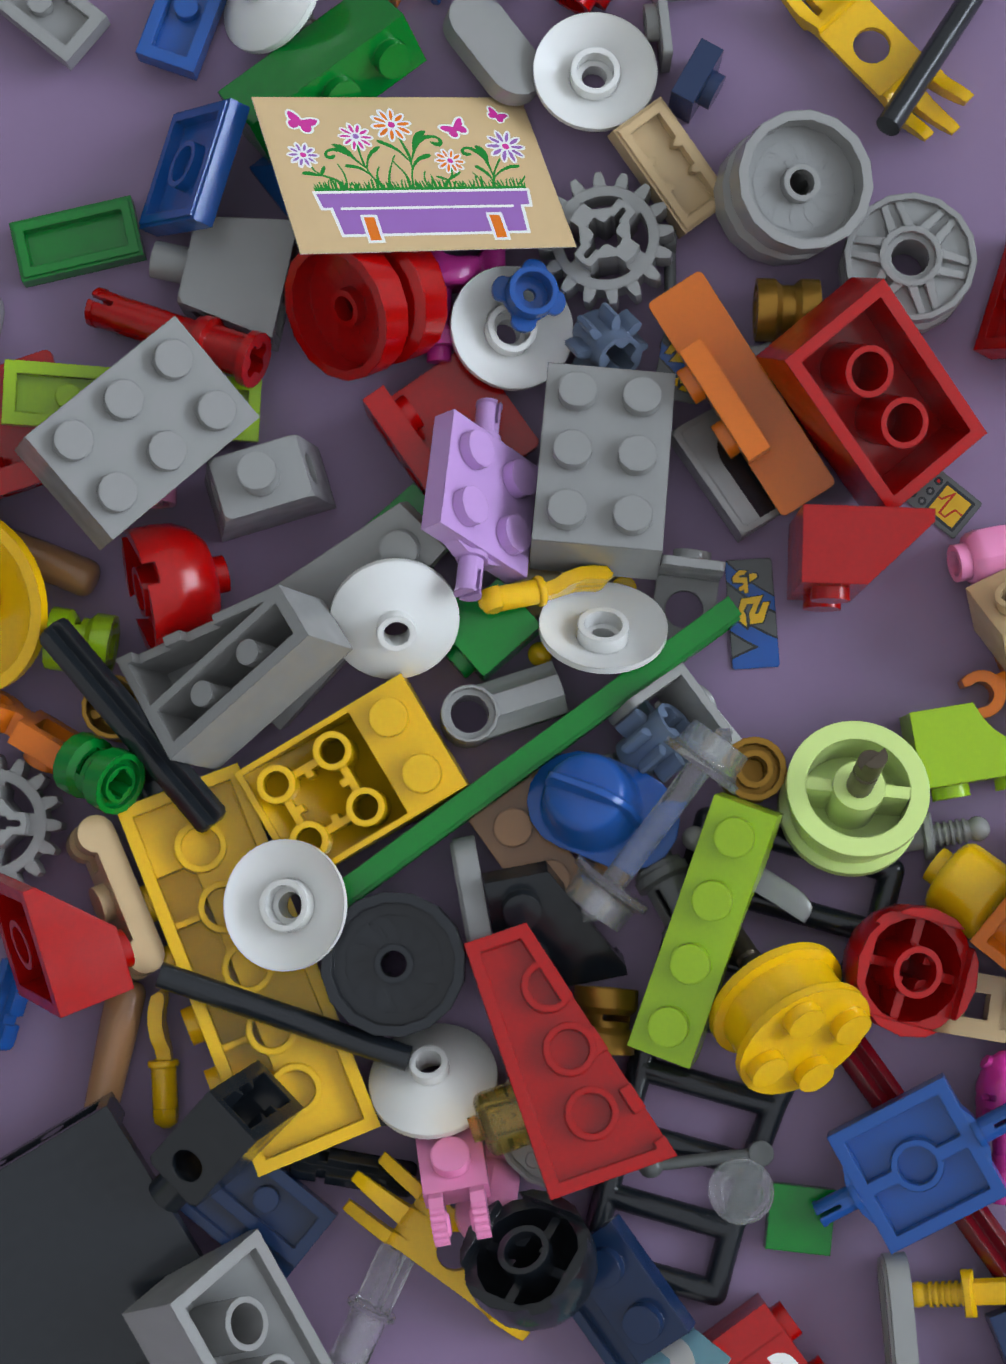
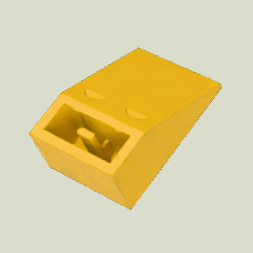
(355, 774)

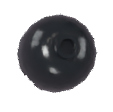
(534, 1265)

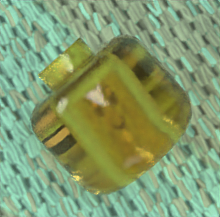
(498, 1120)

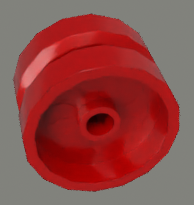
(365, 309)

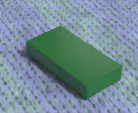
(77, 241)

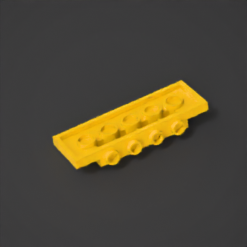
(185, 892)

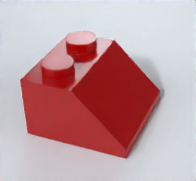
(844, 548)
(61, 952)

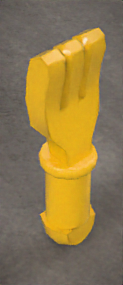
(538, 592)
(164, 1066)

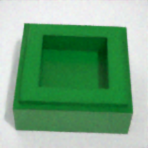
(793, 1222)

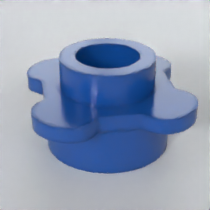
(530, 277)

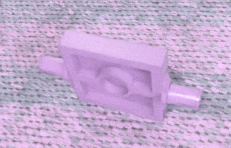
(479, 498)

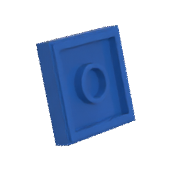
(193, 168)

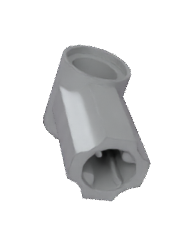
(509, 704)

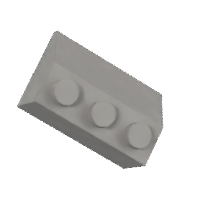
(226, 1311)

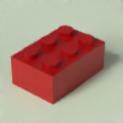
(871, 393)

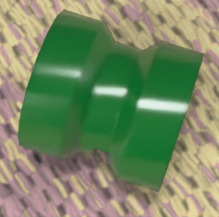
(99, 773)

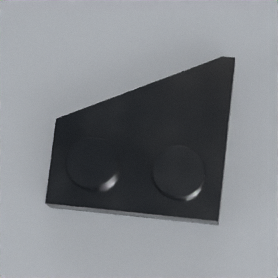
(538, 898)

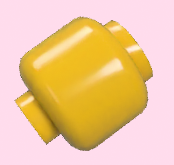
(966, 885)

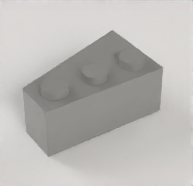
(235, 674)

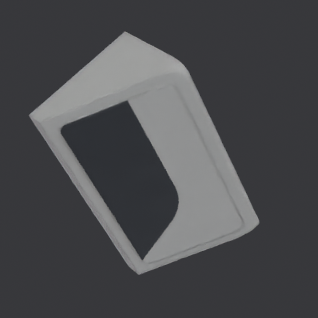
(724, 481)

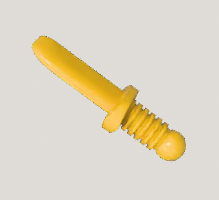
(969, 1292)

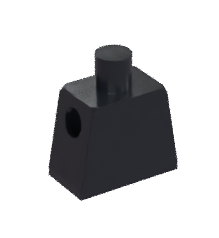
(220, 1137)

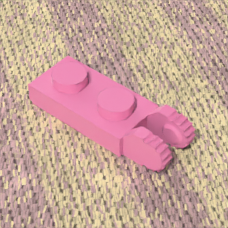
(454, 1173)

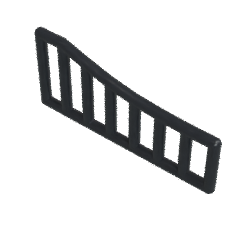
(769, 1109)

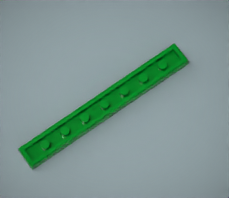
(537, 753)

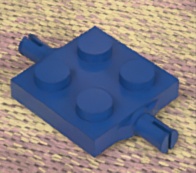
(915, 1164)

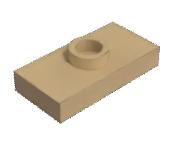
(668, 162)

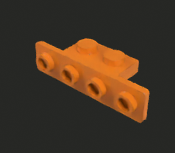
(741, 394)

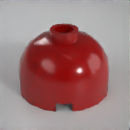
(172, 579)
(911, 968)

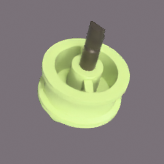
(853, 798)

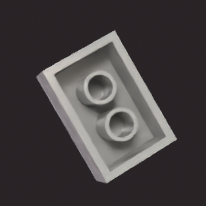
(136, 432)
(603, 470)

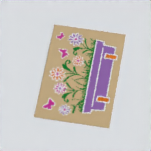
(410, 174)

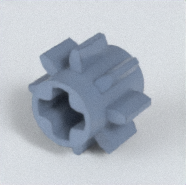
(607, 339)
(644, 739)

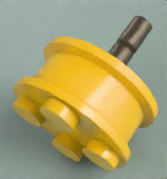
(788, 1016)

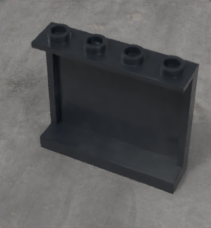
(81, 1242)

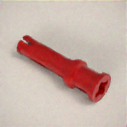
(231, 350)

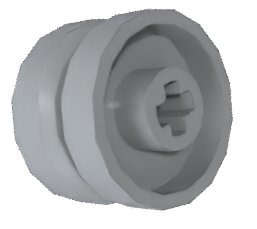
(793, 187)

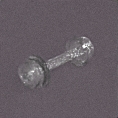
(605, 893)

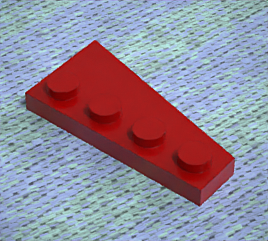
(569, 1089)

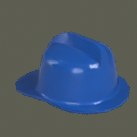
(594, 805)

